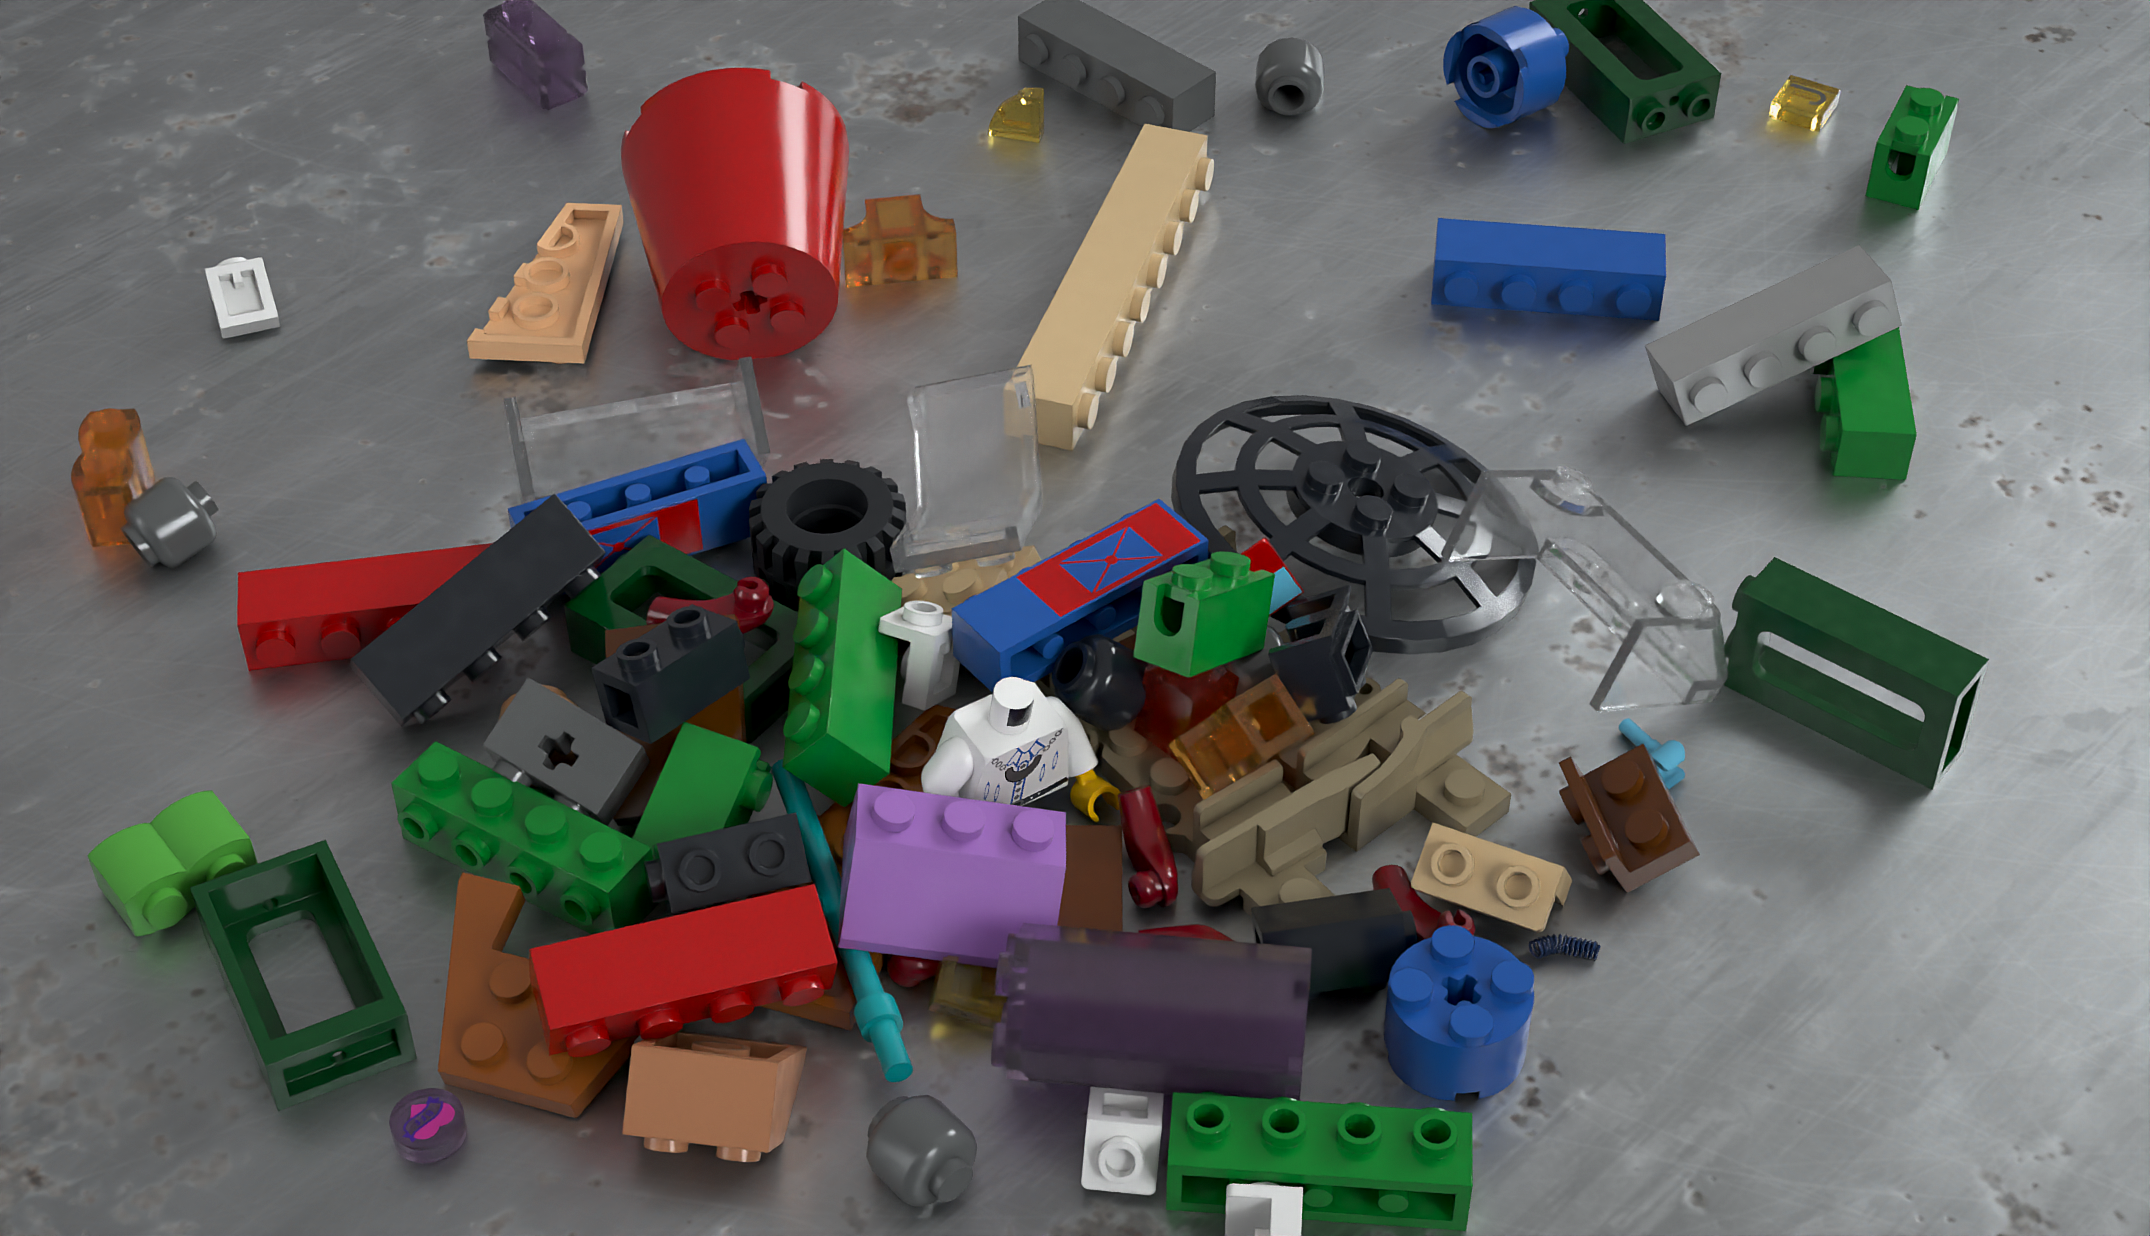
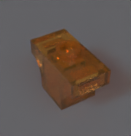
(898, 244)
(1241, 737)

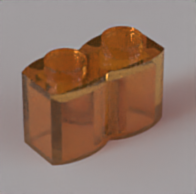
(110, 472)

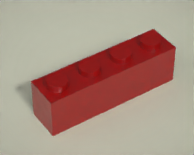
(337, 605)
(682, 971)

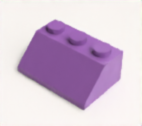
(946, 874)

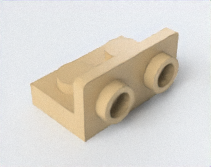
(1490, 878)

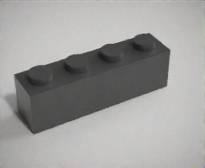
(1116, 65)

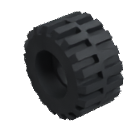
(815, 515)

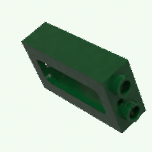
(1621, 101)
(673, 574)
(1868, 643)
(272, 895)

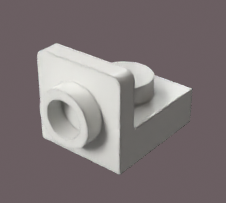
(241, 296)
(929, 661)
(1122, 1141)
(1263, 1210)

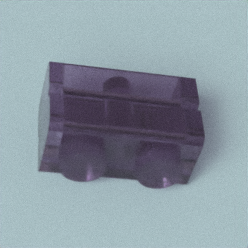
(535, 52)

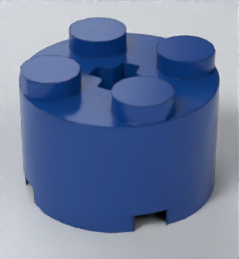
(1506, 66)
(1458, 1015)

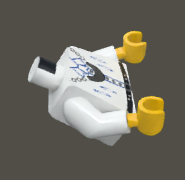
(1016, 751)

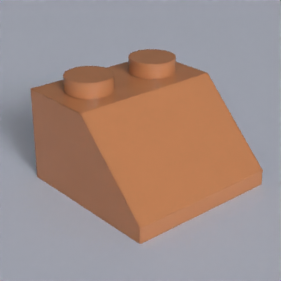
(712, 1093)

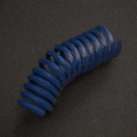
(1563, 946)

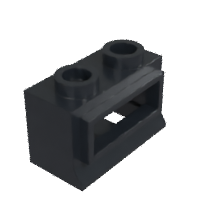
(1325, 656)

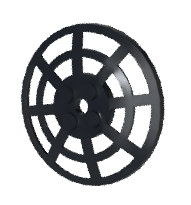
(1385, 522)

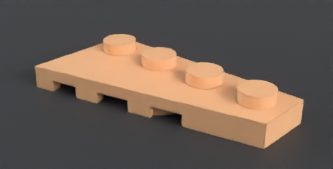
(556, 294)

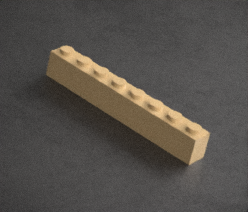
(1113, 279)

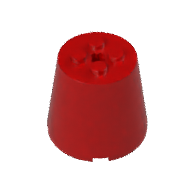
(740, 209)

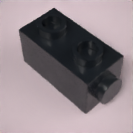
(671, 673)
(727, 864)
(1350, 936)

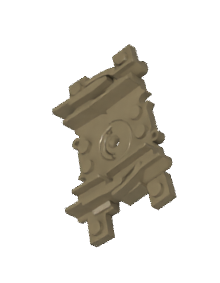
(1347, 784)

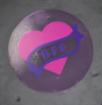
(428, 1125)

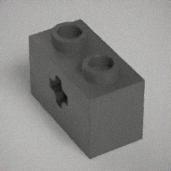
(544, 723)

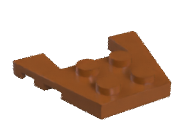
(491, 1016)

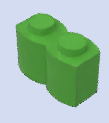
(154, 864)

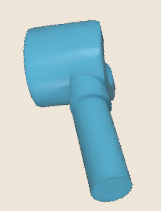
(1665, 756)

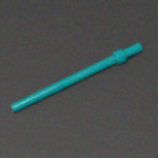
(875, 1010)

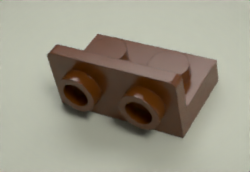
(1629, 818)

